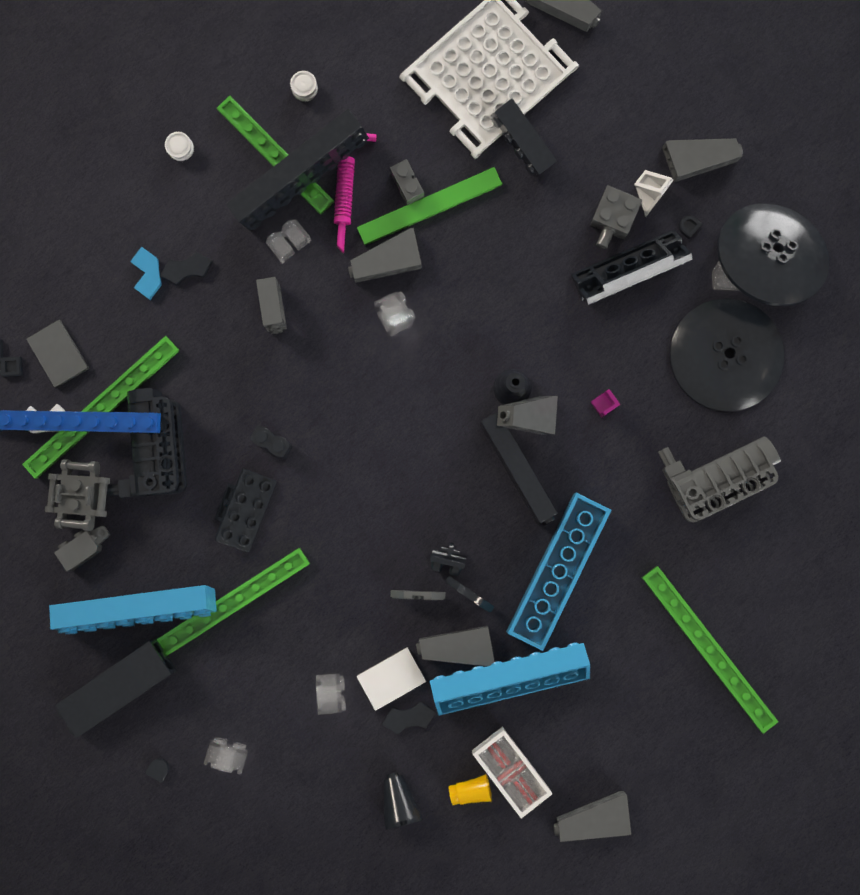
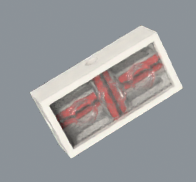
(511, 772)

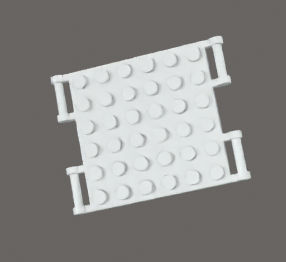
(486, 65)

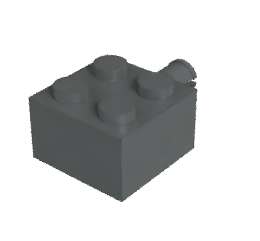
(615, 215)

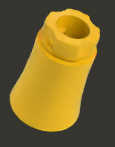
(471, 791)

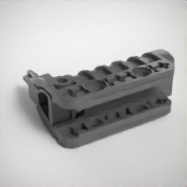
(720, 478)

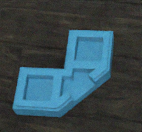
(151, 280)

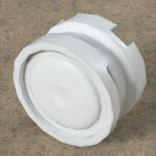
(304, 86)
(179, 146)

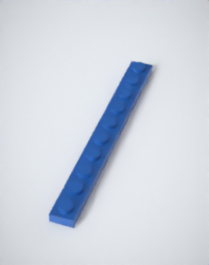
(80, 421)

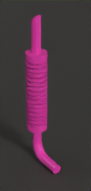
(344, 195)

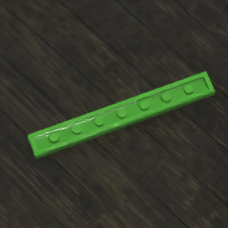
(269, 148)
(429, 206)

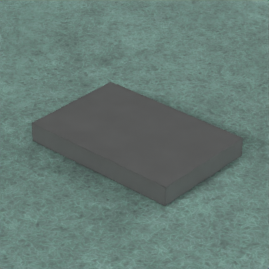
(57, 353)

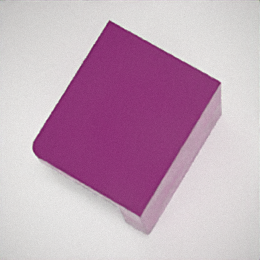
(605, 403)

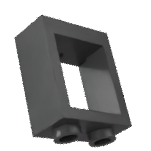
(271, 305)

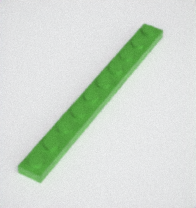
(105, 402)
(234, 601)
(709, 649)

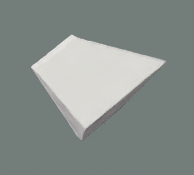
(651, 188)

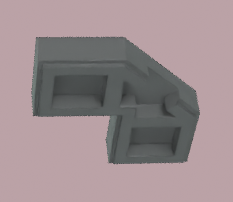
(426, 595)

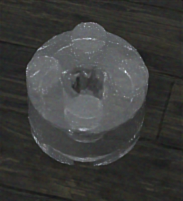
(394, 313)
(329, 694)
(226, 756)

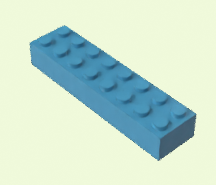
(558, 571)
(132, 609)
(510, 678)

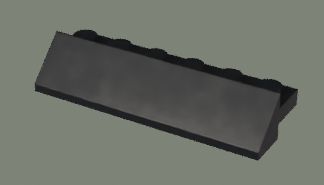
(631, 267)

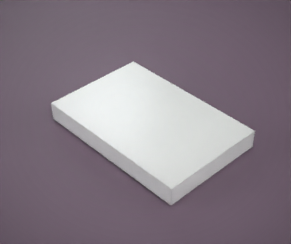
(391, 678)

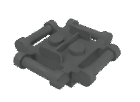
(77, 495)

